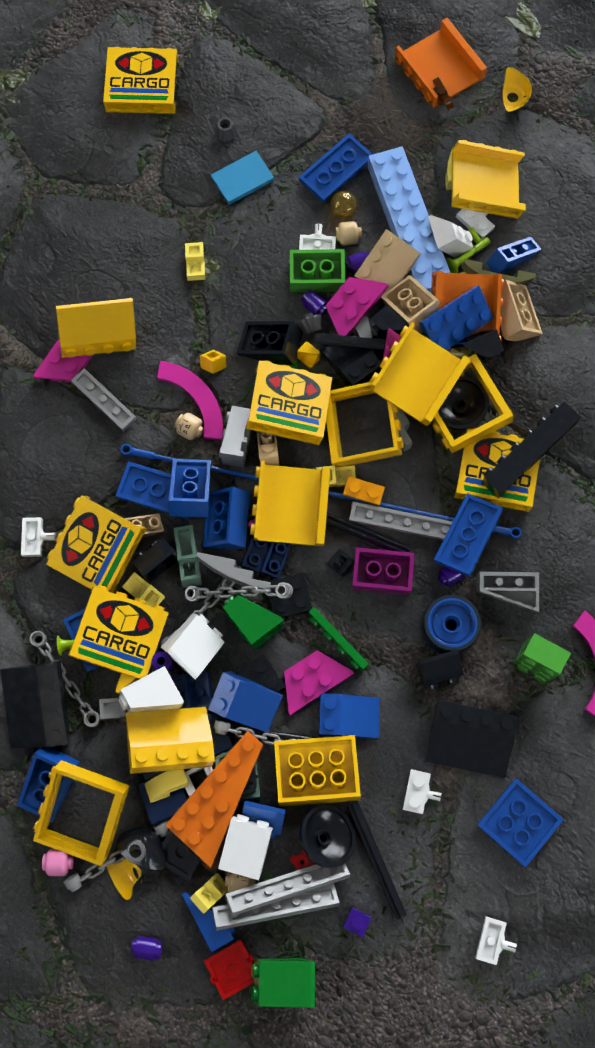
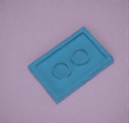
(242, 177)

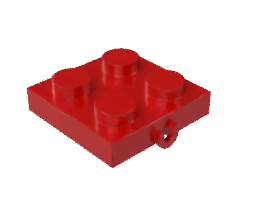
(231, 969)

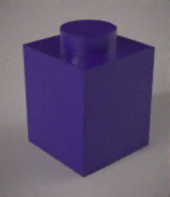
(357, 922)

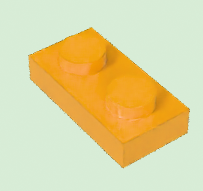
(363, 491)

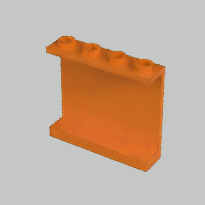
(442, 56)
(451, 285)

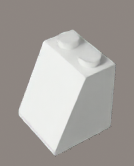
(194, 645)
(151, 693)
(245, 847)

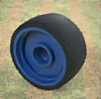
(455, 610)

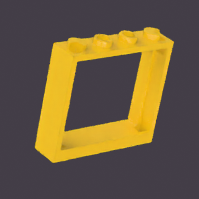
(504, 419)
(334, 435)
(70, 845)

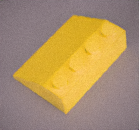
(96, 327)
(169, 740)
(317, 770)

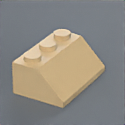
(388, 261)
(411, 301)
(518, 313)

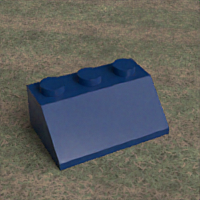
(227, 519)

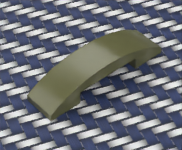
(475, 267)

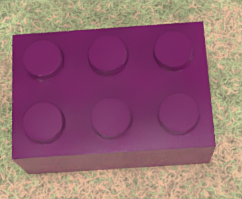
(383, 571)

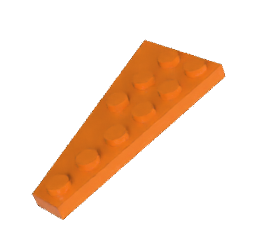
(209, 810)

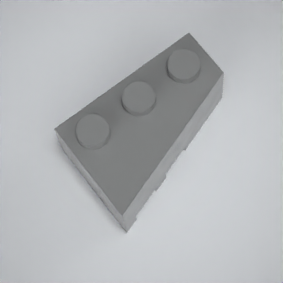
(235, 438)
(511, 587)

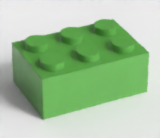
(317, 270)
(541, 658)

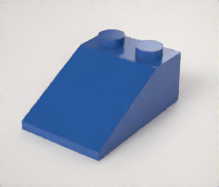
(190, 488)
(245, 701)
(349, 716)
(37, 779)

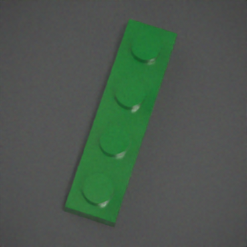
(343, 646)

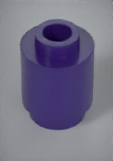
(355, 261)
(314, 303)
(449, 577)
(159, 656)
(146, 948)

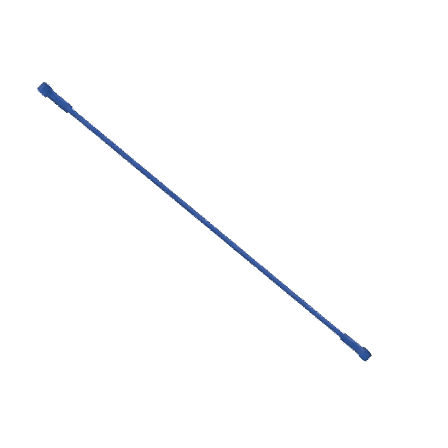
(151, 455)

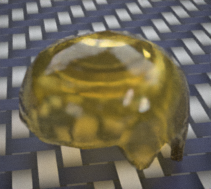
(343, 204)

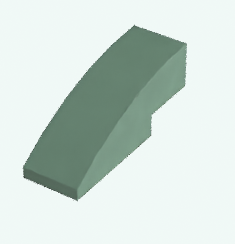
(187, 556)

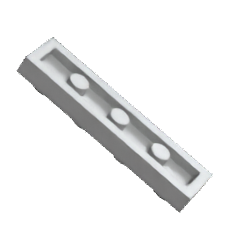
(103, 399)

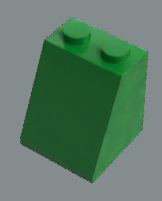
(252, 620)
(283, 982)

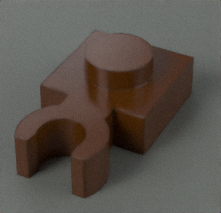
(442, 93)

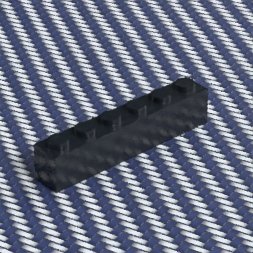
(531, 449)

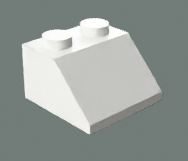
(450, 237)

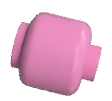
(57, 863)

